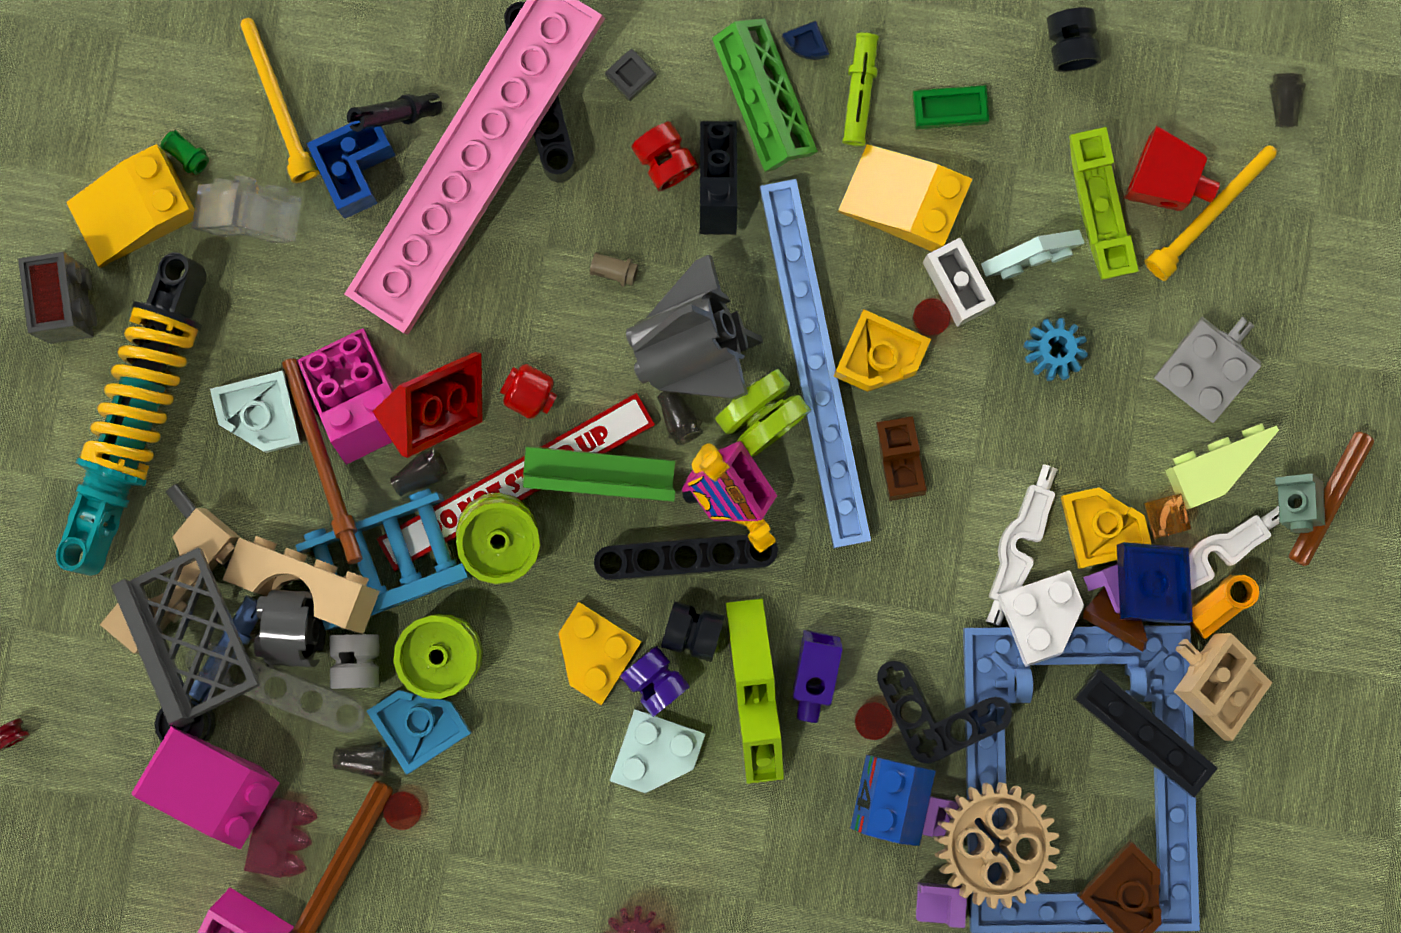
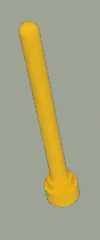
(301, 165)
(1164, 261)

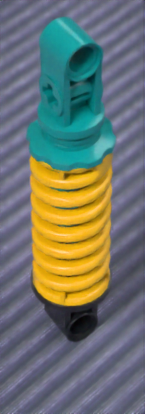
(114, 459)

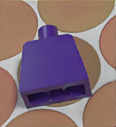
(820, 659)

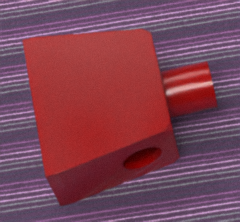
(1170, 174)

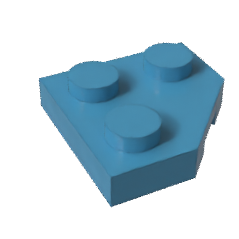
(417, 727)

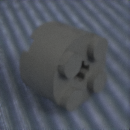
(288, 629)

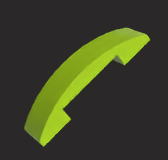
(1100, 203)

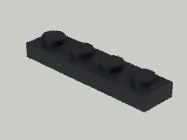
(1145, 733)

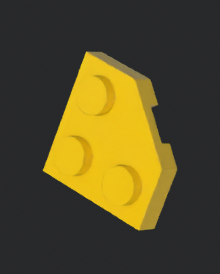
(880, 353)
(1100, 524)
(595, 652)

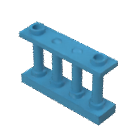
(412, 583)

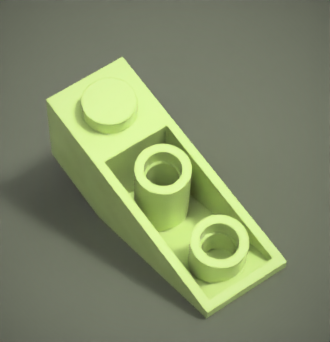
(1215, 472)

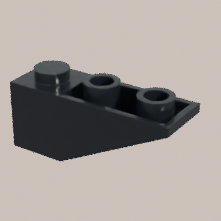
(718, 177)

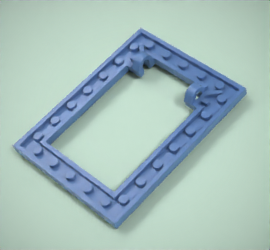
(1154, 674)

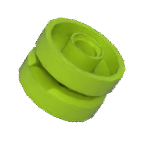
(765, 418)
(492, 516)
(460, 649)

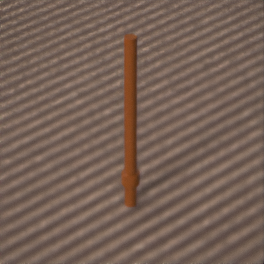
(343, 524)

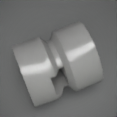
(349, 674)

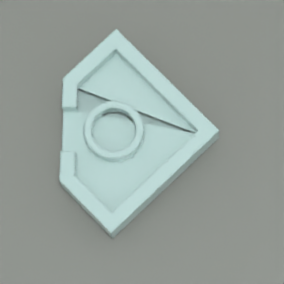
(1033, 252)
(259, 411)
(655, 752)

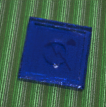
(1154, 583)

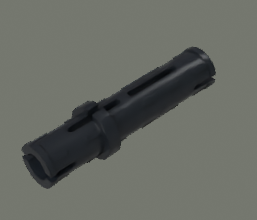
(404, 109)

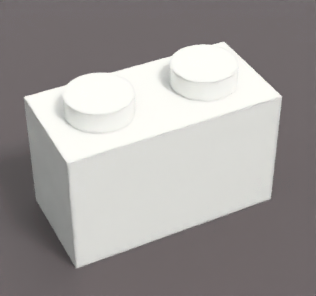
(958, 282)

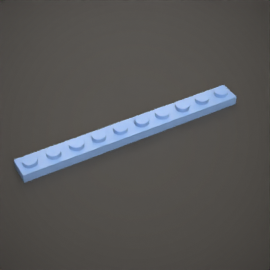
(815, 363)

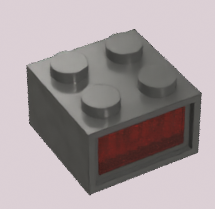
(57, 298)

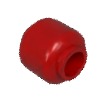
(528, 391)

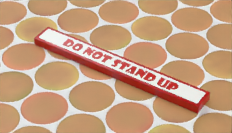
(595, 435)

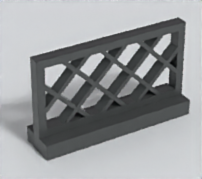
(155, 651)

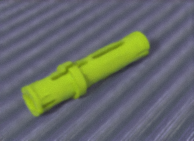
(865, 48)

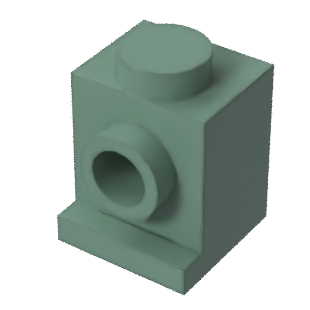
(1312, 510)

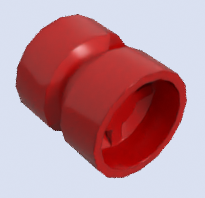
(656, 146)

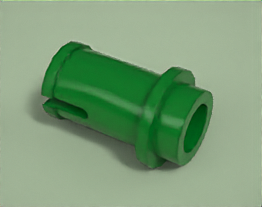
(191, 158)

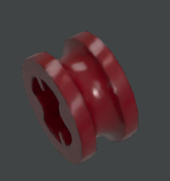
(12, 733)

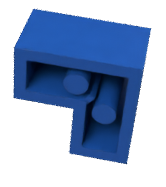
(341, 162)

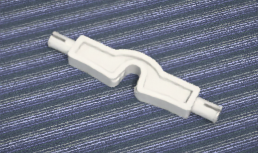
(1029, 526)
(1229, 546)

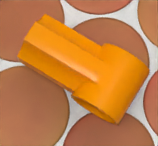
(1220, 607)

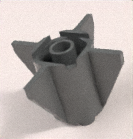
(693, 339)

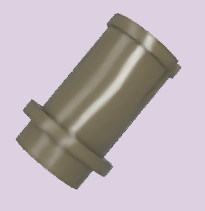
(614, 269)

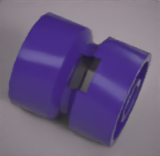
(654, 681)

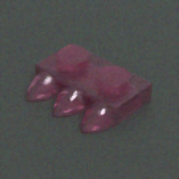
(276, 836)

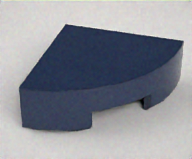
(806, 42)

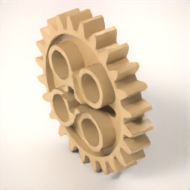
(972, 867)

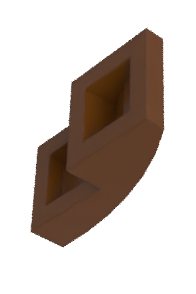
(901, 458)

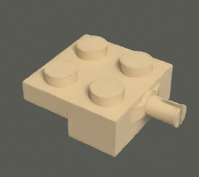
(1221, 683)

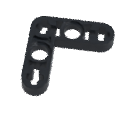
(939, 730)

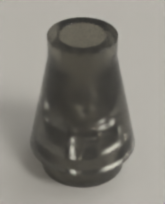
(1287, 97)
(679, 418)
(422, 471)
(365, 760)

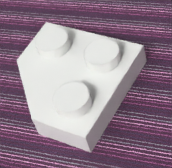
(1042, 616)

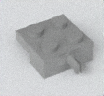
(1209, 367)

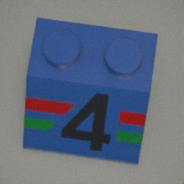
(892, 800)

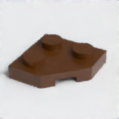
(1126, 892)

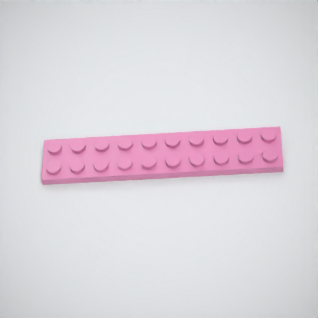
(473, 159)

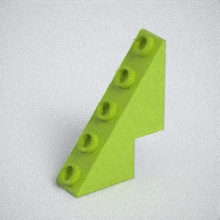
(755, 691)

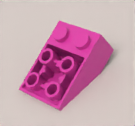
(346, 388)

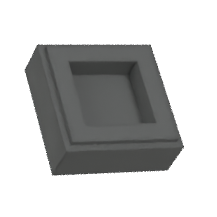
(630, 74)

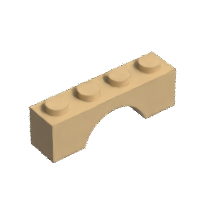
(199, 530)
(336, 598)

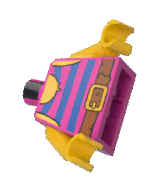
(732, 490)

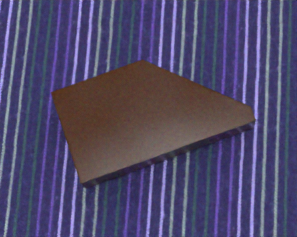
(1102, 614)

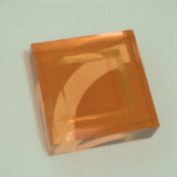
(1167, 516)

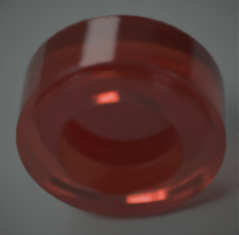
(931, 317)
(873, 721)
(402, 810)

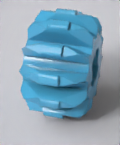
(1042, 348)

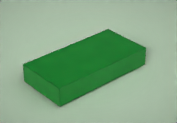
(950, 107)

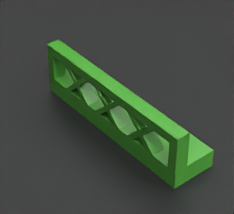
(758, 93)
(598, 473)

